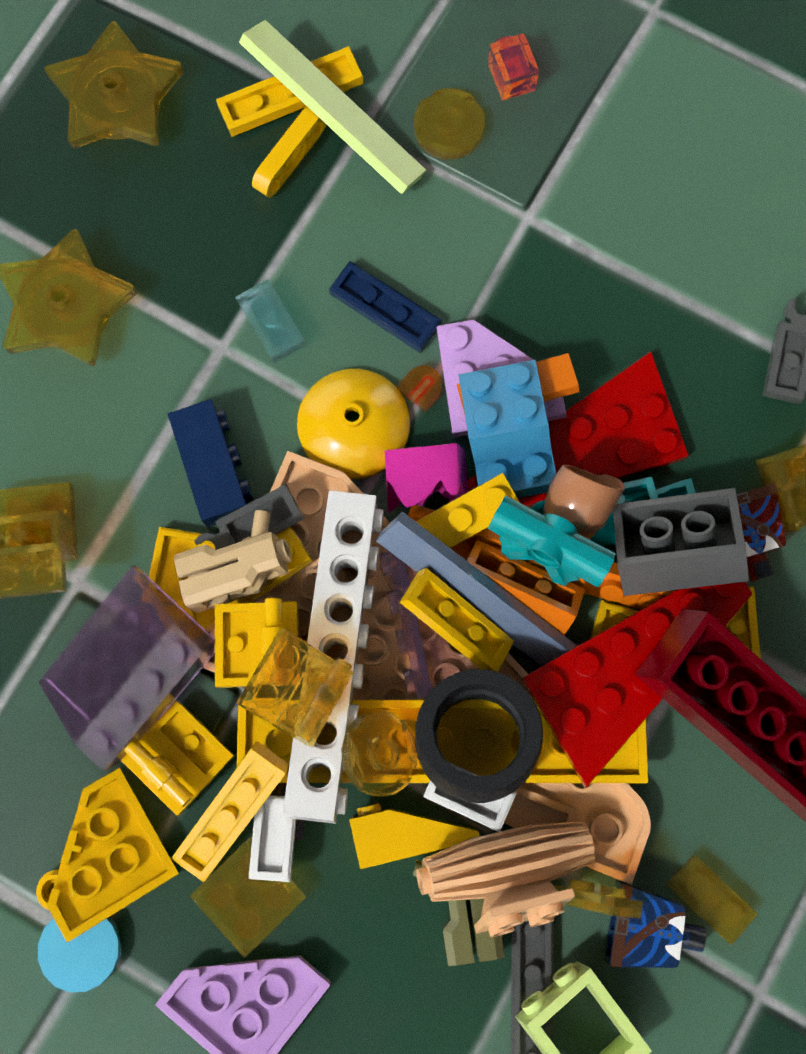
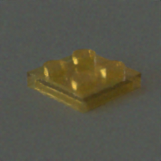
(243, 906)

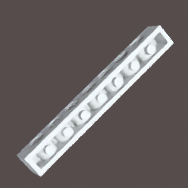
(343, 514)

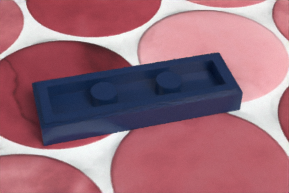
(385, 306)

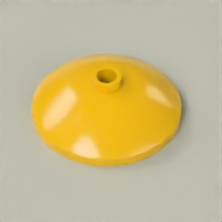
(358, 445)

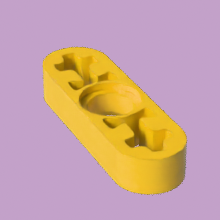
(288, 153)

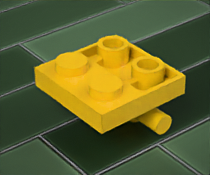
(245, 634)
(177, 758)

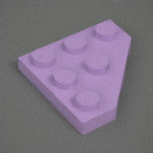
(471, 348)
(245, 1003)

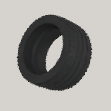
(493, 688)

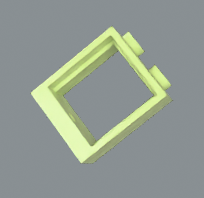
(567, 984)

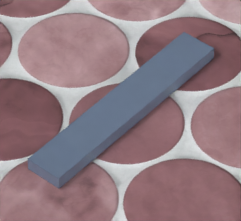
(423, 550)

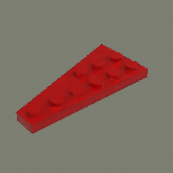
(616, 429)
(593, 690)

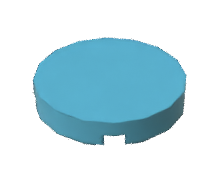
(82, 961)

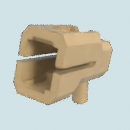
(232, 570)

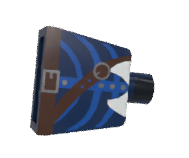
(654, 938)

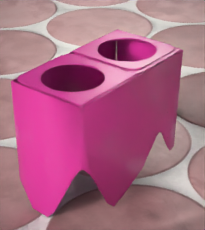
(420, 471)

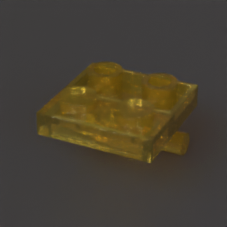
(295, 687)

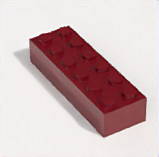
(733, 702)

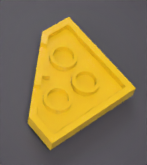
(107, 858)

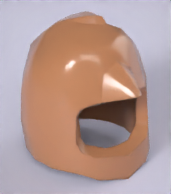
(583, 498)

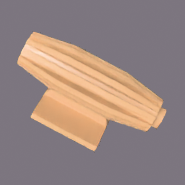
(510, 873)

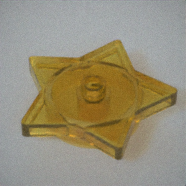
(114, 90)
(62, 301)

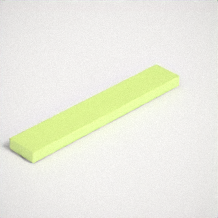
(332, 106)

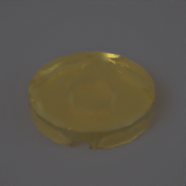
(449, 124)
(379, 753)

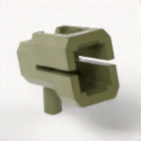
(458, 936)

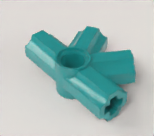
(551, 543)

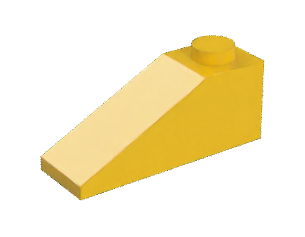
(396, 835)

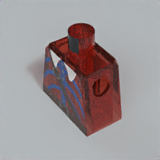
(761, 528)

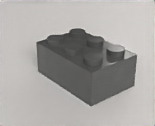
(680, 542)

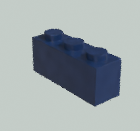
(210, 460)

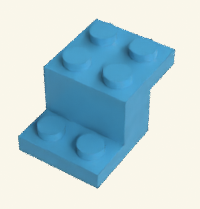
(509, 426)

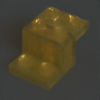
(36, 539)

